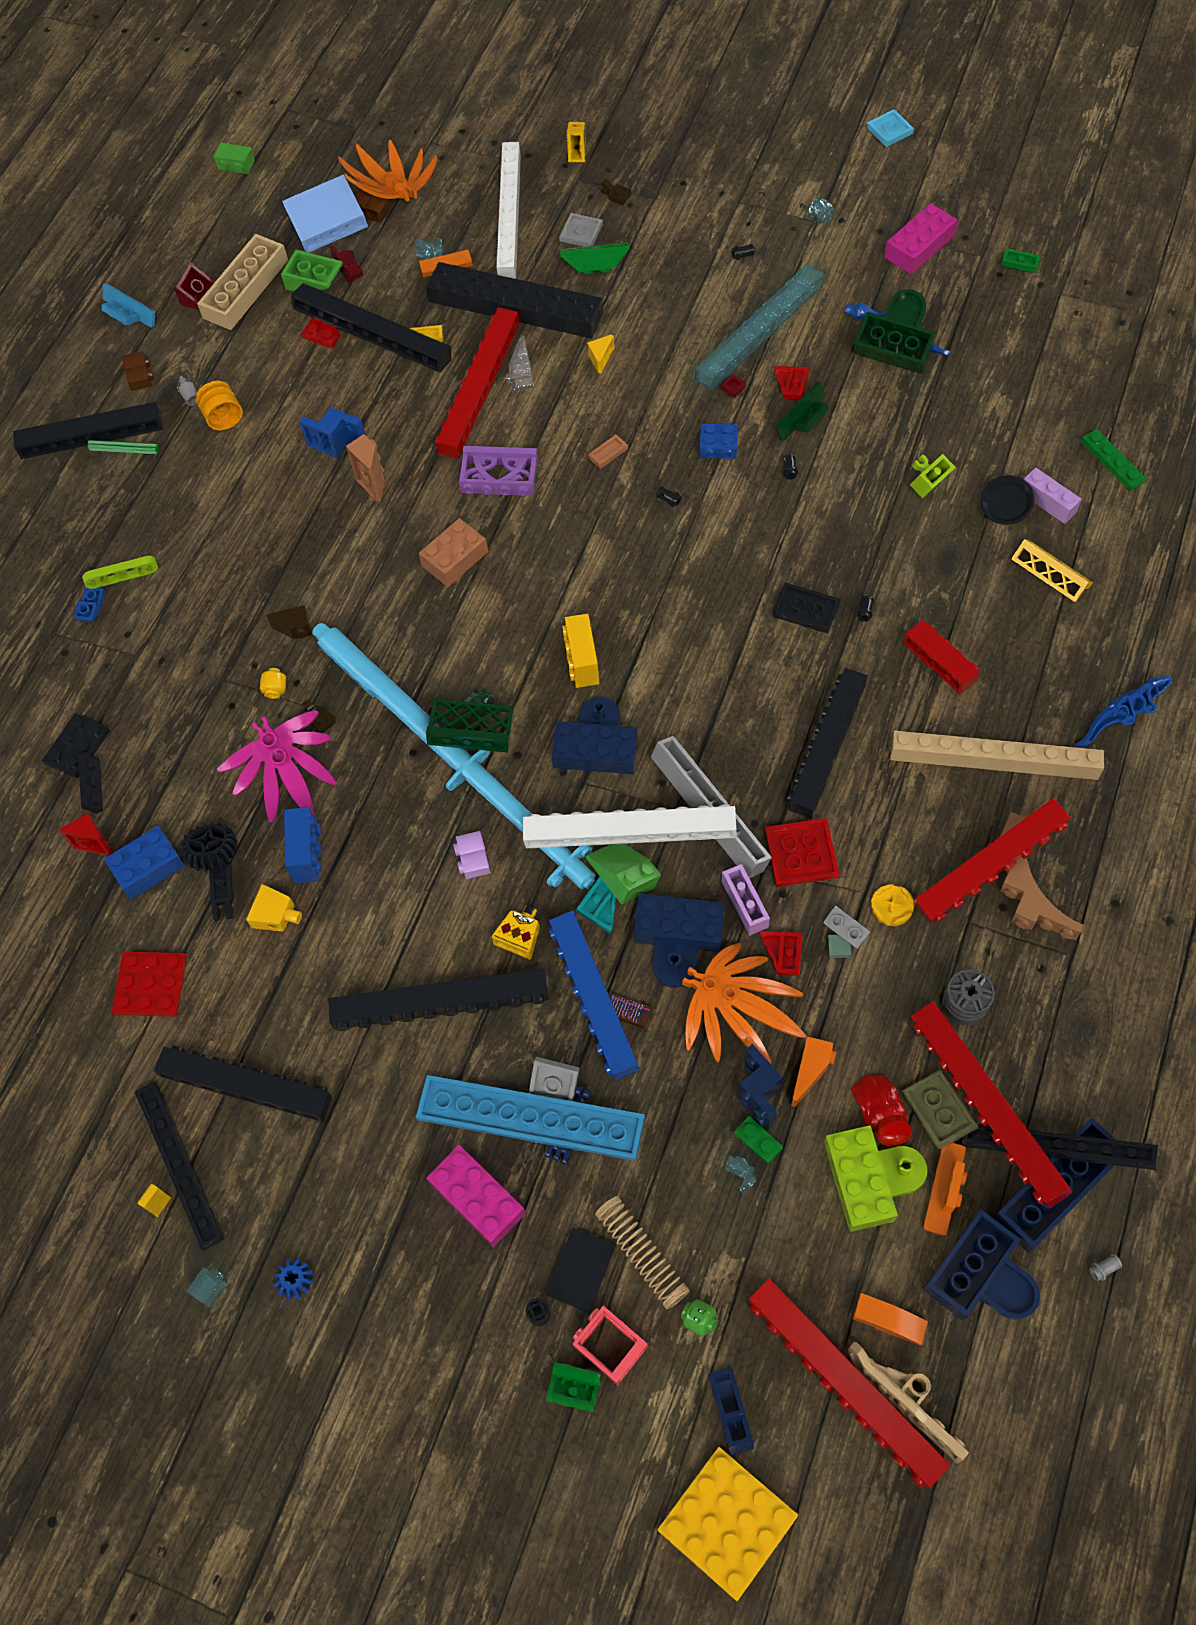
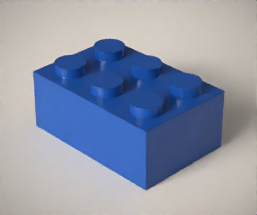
(302, 845)
(144, 862)

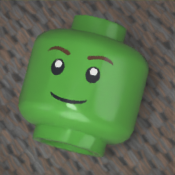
(699, 1317)

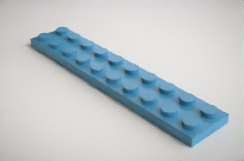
(531, 1117)

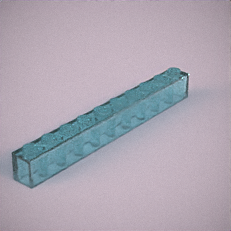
(758, 327)

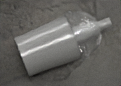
(187, 389)

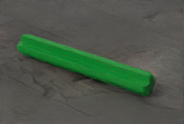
(124, 447)

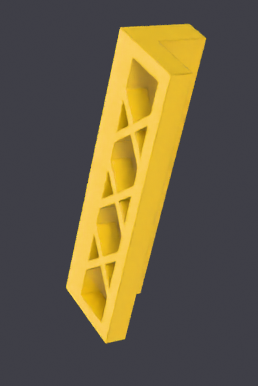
(1055, 563)

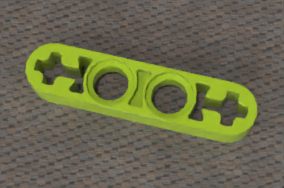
(142, 566)

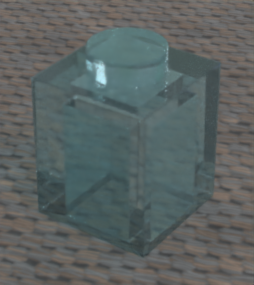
(207, 1286)

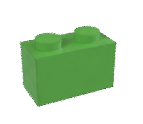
(234, 158)

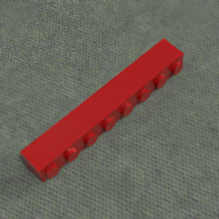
(992, 860)

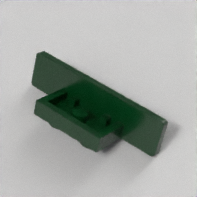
(804, 413)

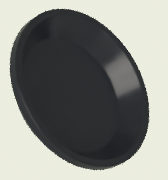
(1007, 500)

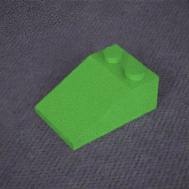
(310, 270)
(624, 871)

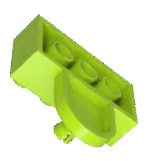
(871, 1177)

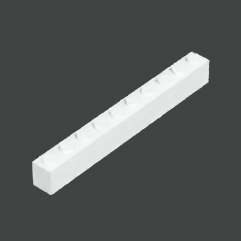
(508, 210)
(630, 826)

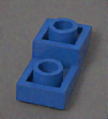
(90, 605)

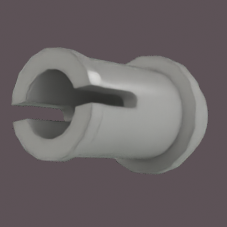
(1105, 1267)

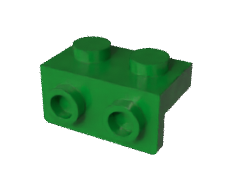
(574, 1387)

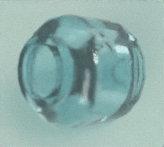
(821, 210)

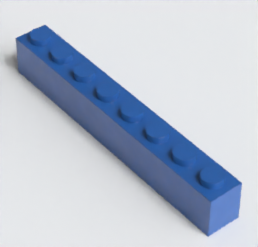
(594, 996)

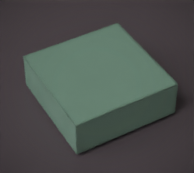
(838, 947)

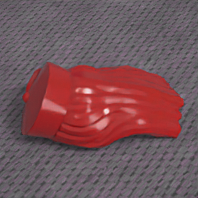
(882, 1109)

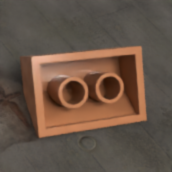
(367, 466)

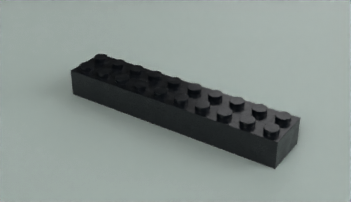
(534, 302)

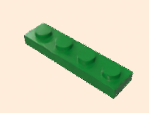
(1113, 460)

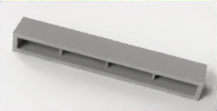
(699, 791)

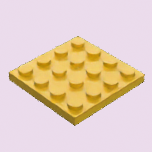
(727, 1523)

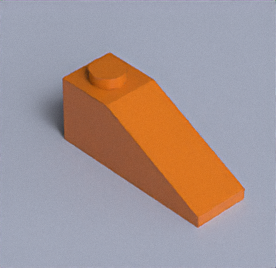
(814, 1064)

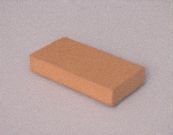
(608, 451)

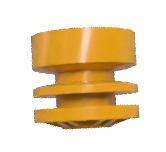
(219, 405)

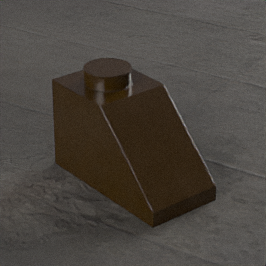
(291, 622)

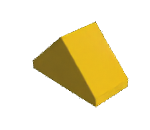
(600, 351)

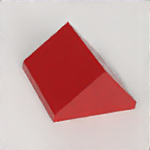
(86, 836)

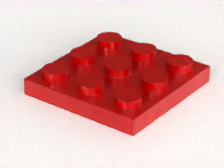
(801, 852)
(149, 984)

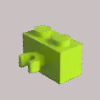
(931, 474)

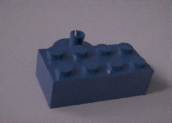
(595, 741)
(678, 931)
(981, 1270)

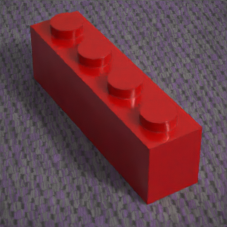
(941, 656)

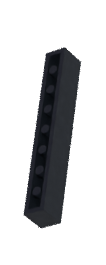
(78, 431)
(827, 743)
(243, 1083)

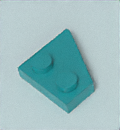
(599, 906)

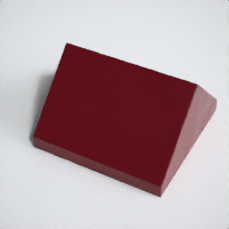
(192, 286)

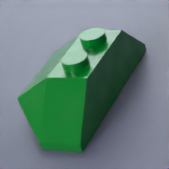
(595, 257)

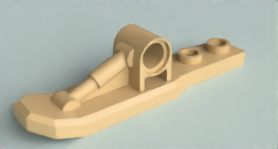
(899, 1392)

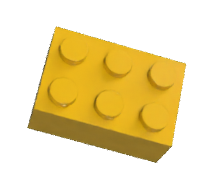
(580, 651)

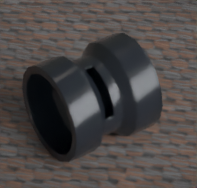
(540, 1315)

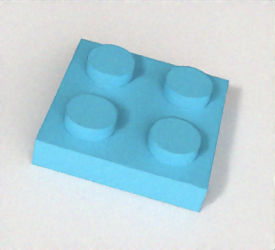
(890, 128)

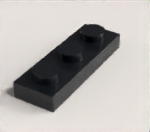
(90, 783)

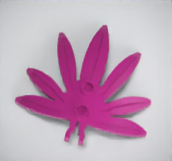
(277, 751)

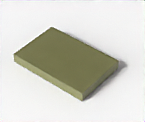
(939, 1109)

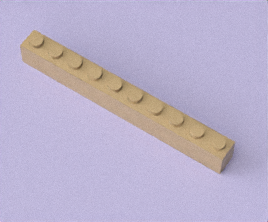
(997, 755)

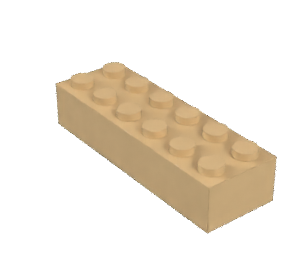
(242, 281)

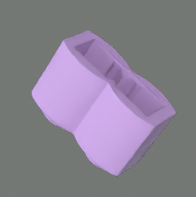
(472, 855)

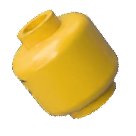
(273, 683)

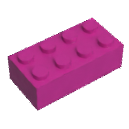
(920, 238)
(476, 1196)

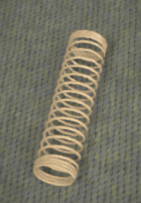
(612, 1207)

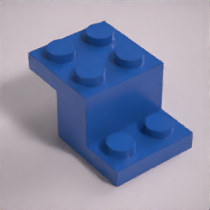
(332, 431)

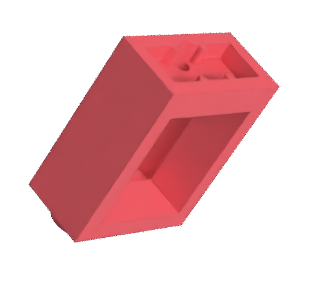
(629, 1360)

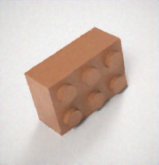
(453, 552)

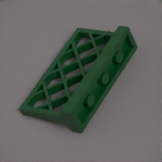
(468, 737)

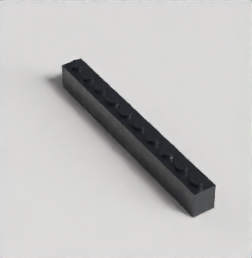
(371, 327)
(438, 999)

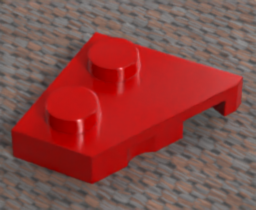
(321, 333)
(792, 381)
(784, 951)

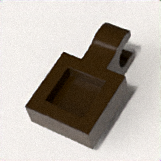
(617, 194)
(323, 720)

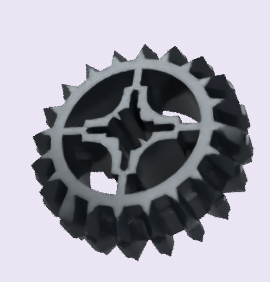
(209, 846)

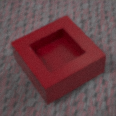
(733, 386)

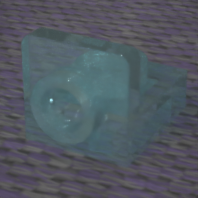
(427, 249)

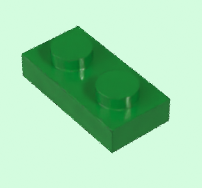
(1020, 260)
(758, 1140)

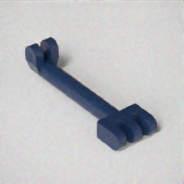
(582, 1095)

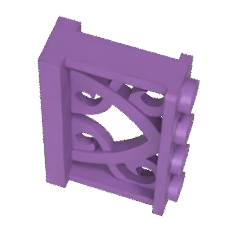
(505, 456)

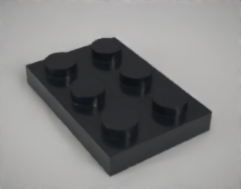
(77, 737)

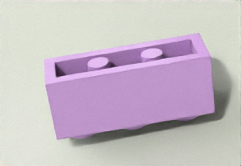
(1053, 496)
(745, 899)

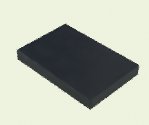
(806, 608)
(581, 1270)

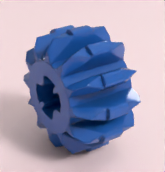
(287, 1287)

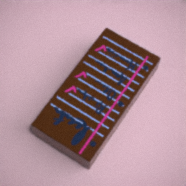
(630, 1011)

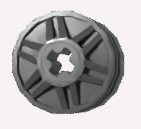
(964, 1008)

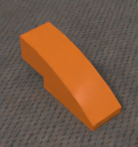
(890, 1319)

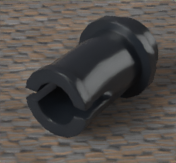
(743, 251)
(790, 470)
(670, 497)
(864, 613)

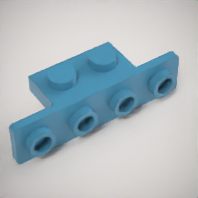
(126, 308)

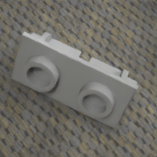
(846, 927)

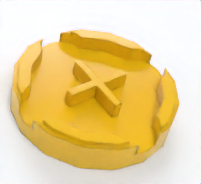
(892, 905)

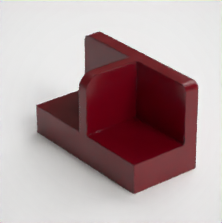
(349, 268)

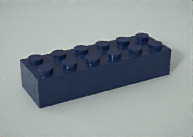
(1034, 1221)

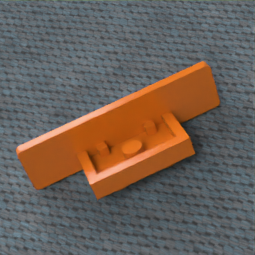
(945, 1189)

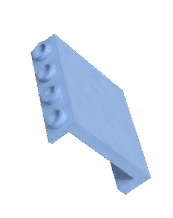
(325, 213)

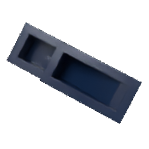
(731, 1411)

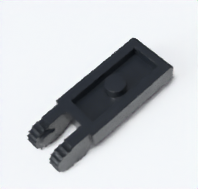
(221, 890)

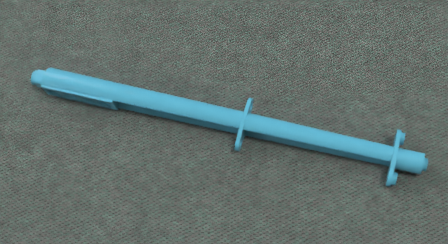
(467, 767)

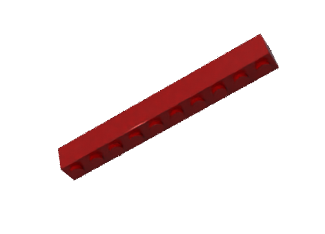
(477, 383)
(993, 1107)
(849, 1385)

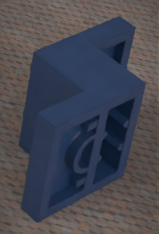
(759, 1087)

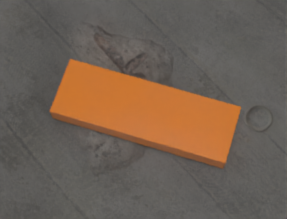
(459, 258)

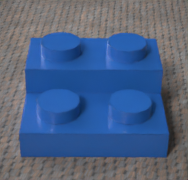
(718, 441)

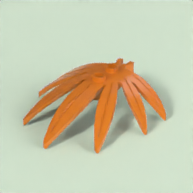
(390, 184)
(722, 991)

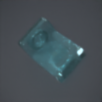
(740, 1167)

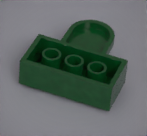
(897, 334)

